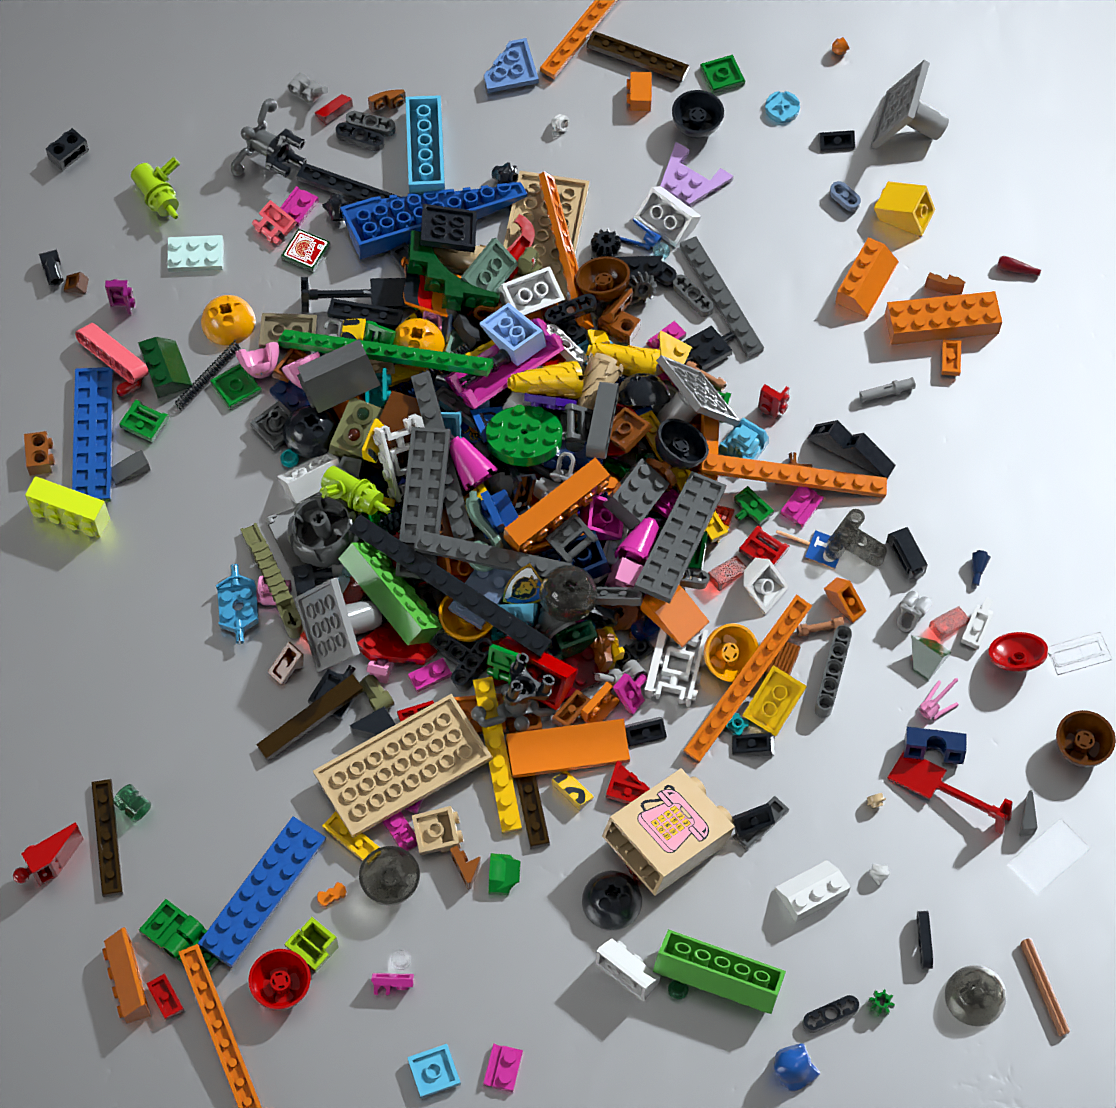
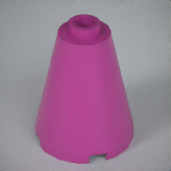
(470, 463)
(639, 542)

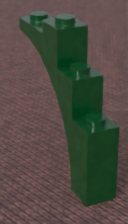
(439, 279)

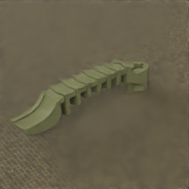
(276, 584)

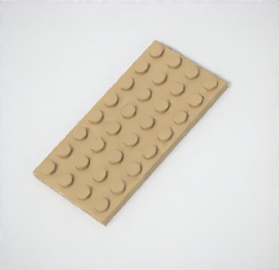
(573, 200)
(402, 765)

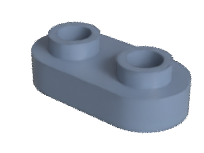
(846, 196)

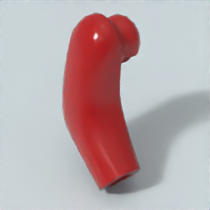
(126, 387)

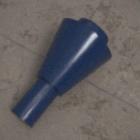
(980, 560)

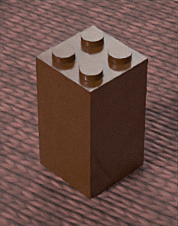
(396, 409)

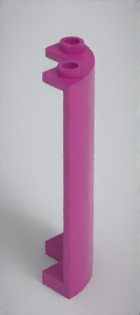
(497, 381)

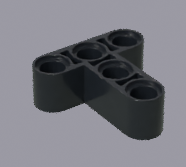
(464, 661)

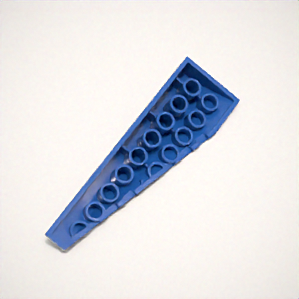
(385, 223)

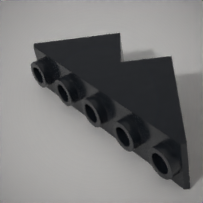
(855, 447)

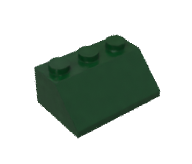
(164, 366)

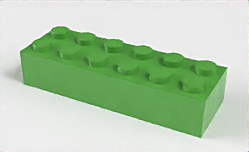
(390, 593)
(719, 971)

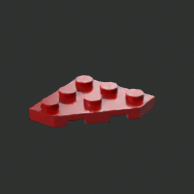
(388, 644)

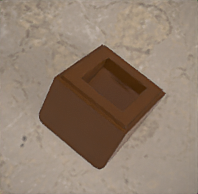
(76, 283)

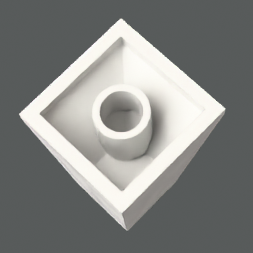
(764, 583)

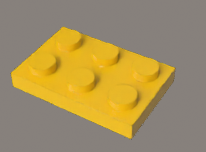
(774, 700)

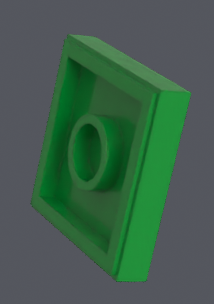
(722, 74)
(235, 386)

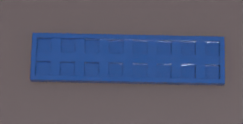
(93, 432)
(262, 892)

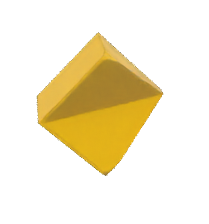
(597, 336)

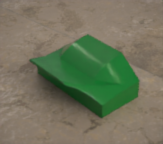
(503, 873)

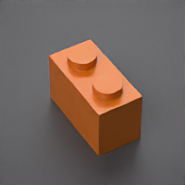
(640, 91)

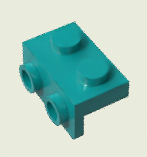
(379, 395)

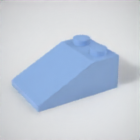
(514, 333)

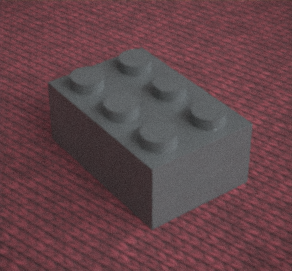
(636, 494)

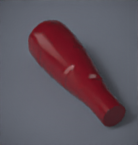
(1013, 265)

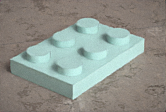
(195, 253)

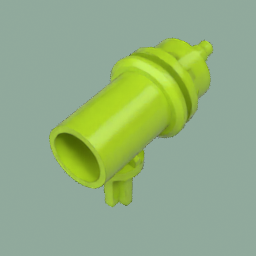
(157, 192)
(359, 494)

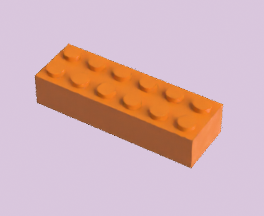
(943, 317)
(557, 506)

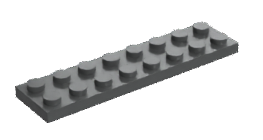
(424, 488)
(680, 537)

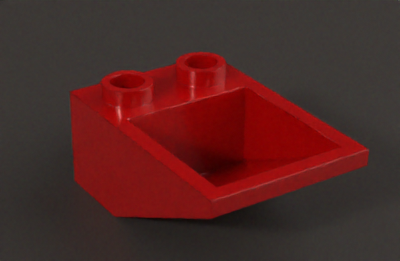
(49, 856)

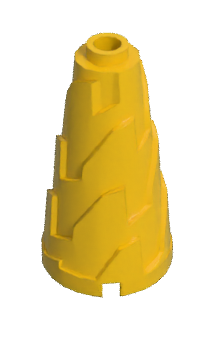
(632, 358)
(550, 380)

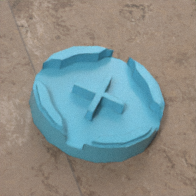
(782, 106)

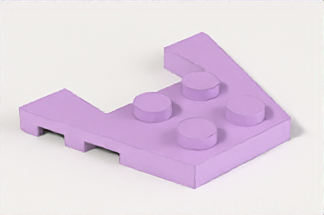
(688, 184)

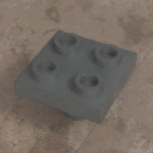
(271, 423)

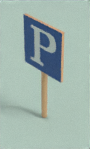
(816, 548)

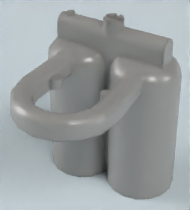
(562, 475)
(913, 604)

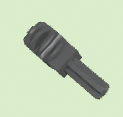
(638, 294)

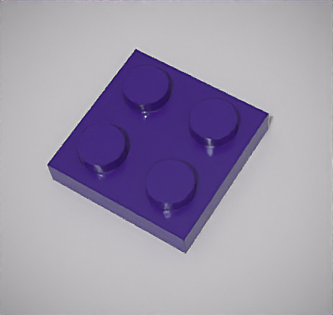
(548, 402)

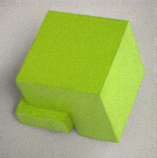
(313, 943)

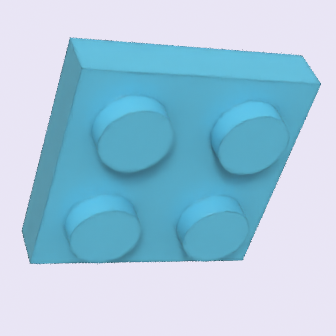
(434, 1071)

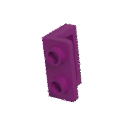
(120, 294)

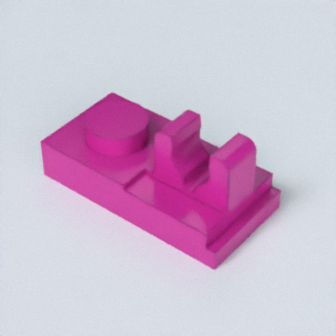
(672, 329)
(401, 831)
(401, 981)

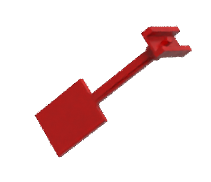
(926, 777)

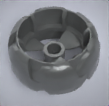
(316, 512)

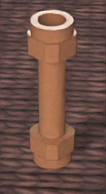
(719, 384)
(804, 629)

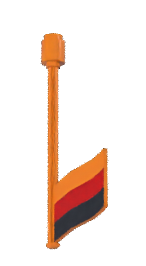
(426, 300)

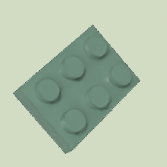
(491, 267)

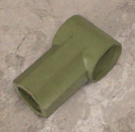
(377, 695)

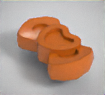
(331, 895)

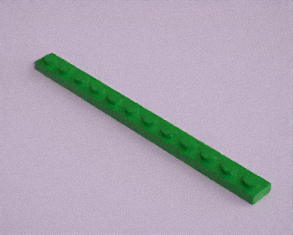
(390, 353)

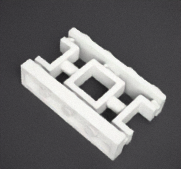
(389, 458)
(661, 660)

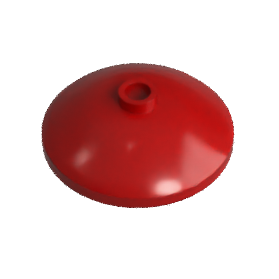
(1018, 651)

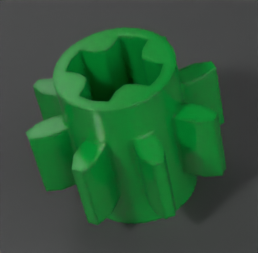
(886, 1001)

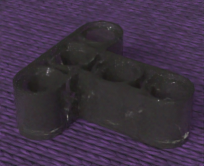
(855, 536)

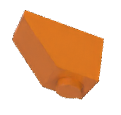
(845, 598)

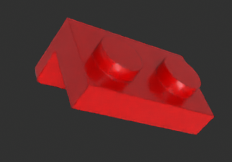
(772, 401)

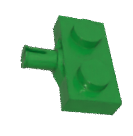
(752, 506)

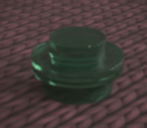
(678, 990)

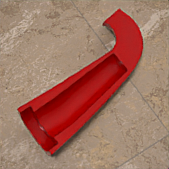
(524, 240)

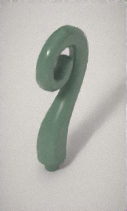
(474, 511)

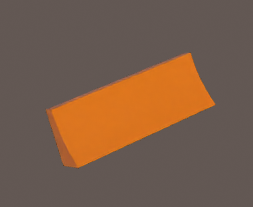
(567, 748)

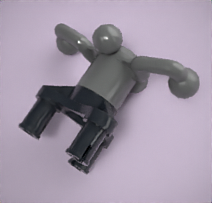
(275, 148)
(519, 697)

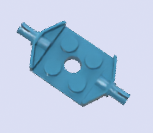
(233, 591)

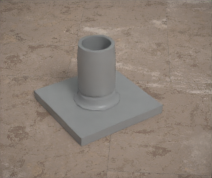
(904, 107)
(694, 395)
(333, 625)

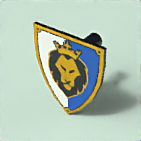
(523, 586)

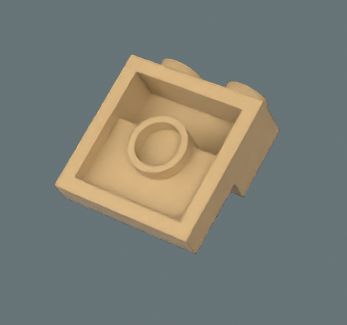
(437, 830)

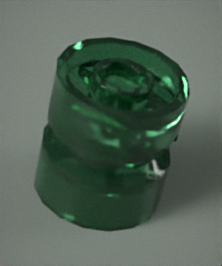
(129, 801)

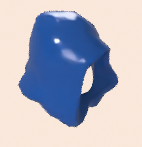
(794, 1067)

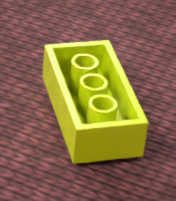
(67, 507)

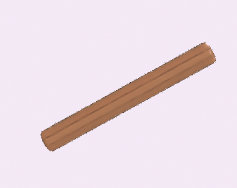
(1045, 987)

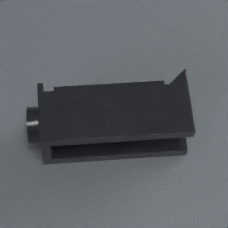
(908, 552)

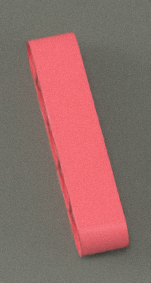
(111, 353)

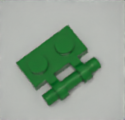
(501, 661)

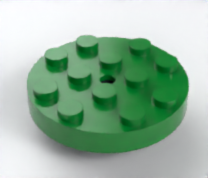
(524, 435)

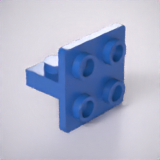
(498, 510)

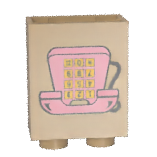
(668, 830)

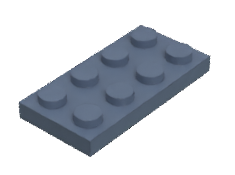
(491, 585)

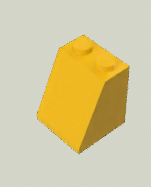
(905, 207)

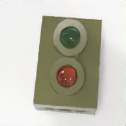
(354, 429)

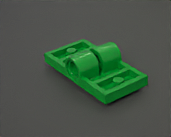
(175, 931)

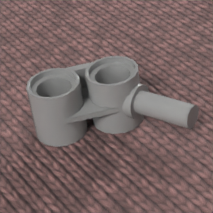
(305, 89)
(631, 668)

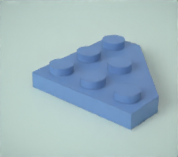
(512, 68)

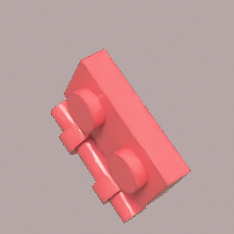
(276, 217)

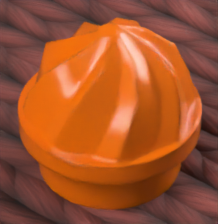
(840, 46)

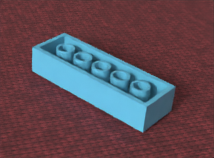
(425, 144)

